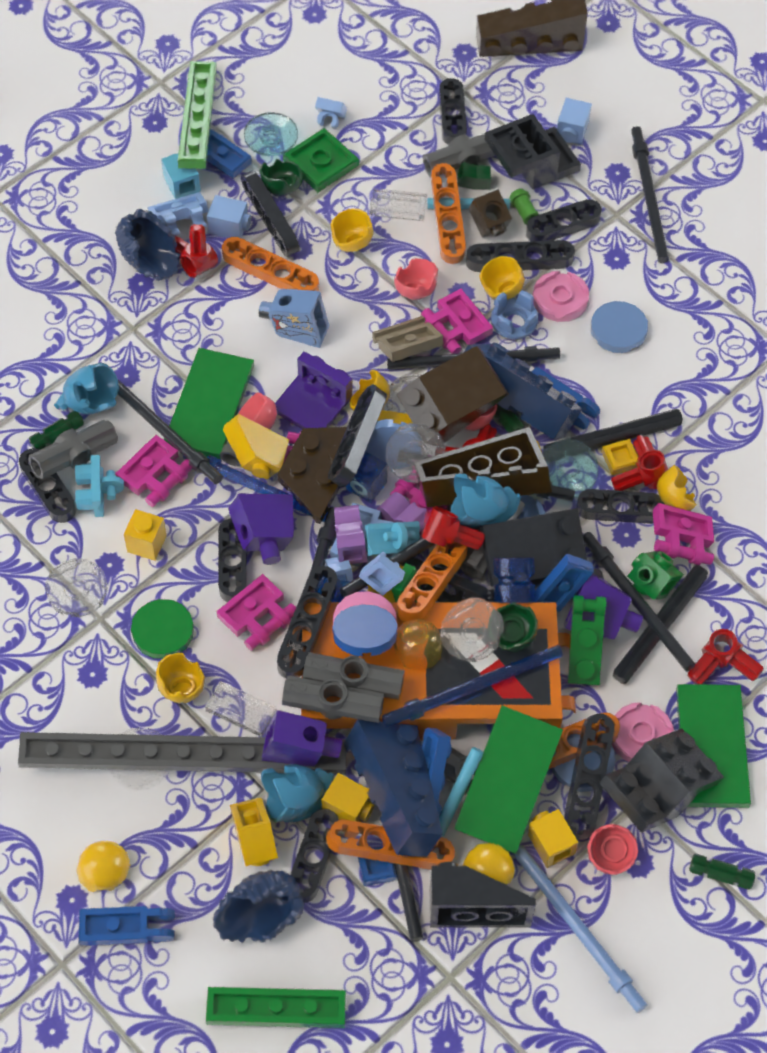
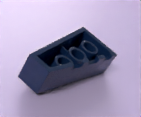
(530, 394)
(397, 784)

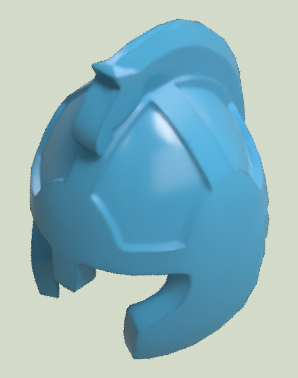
(90, 390)
(482, 501)
(295, 792)

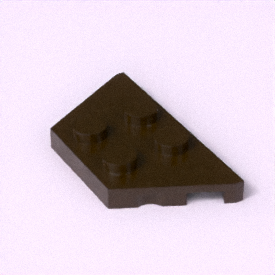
(308, 468)

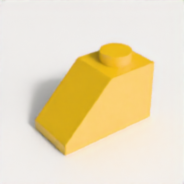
(256, 446)
(254, 832)

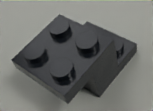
(532, 151)
(661, 780)

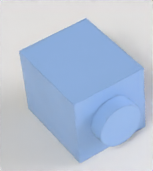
(574, 120)
(228, 217)

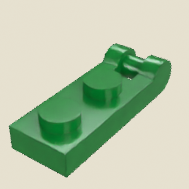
(586, 641)

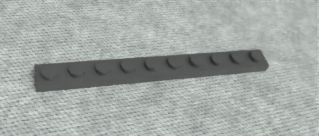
(154, 753)

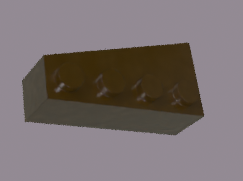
(533, 29)
(508, 459)

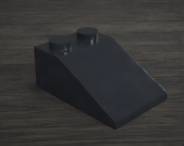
(540, 537)
(473, 900)

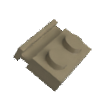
(407, 338)

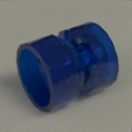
(522, 589)

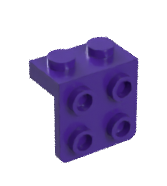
(315, 394)

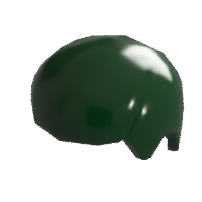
(281, 177)
(519, 627)

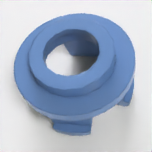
(518, 306)

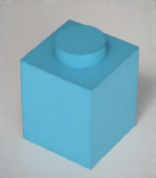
(180, 180)

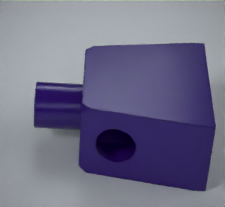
(263, 523)
(616, 611)
(298, 740)

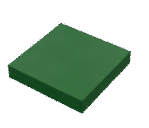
(322, 159)

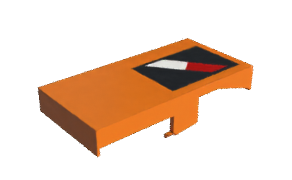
(530, 693)

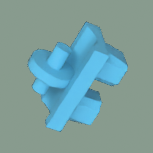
(93, 474)
(390, 537)

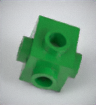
(654, 574)

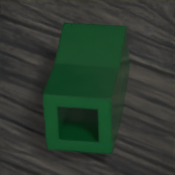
(474, 176)

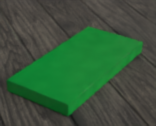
(210, 399)
(717, 725)
(508, 779)

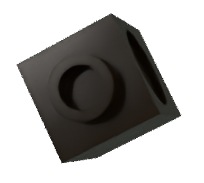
(493, 203)

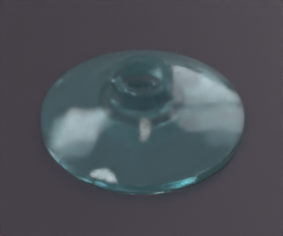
(271, 134)
(577, 454)

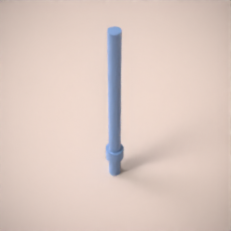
(619, 978)

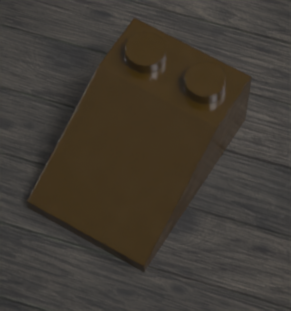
(453, 393)

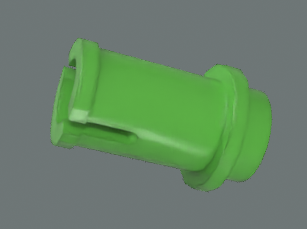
(521, 201)

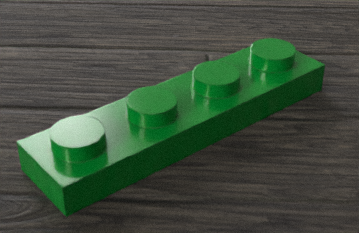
(276, 1007)

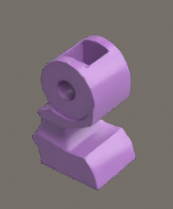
(399, 509)
(350, 534)

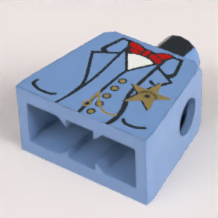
(297, 316)

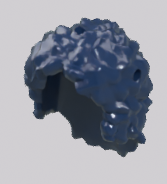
(148, 245)
(259, 907)

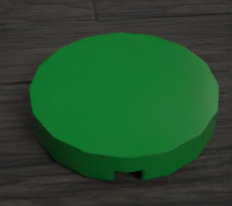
(162, 628)

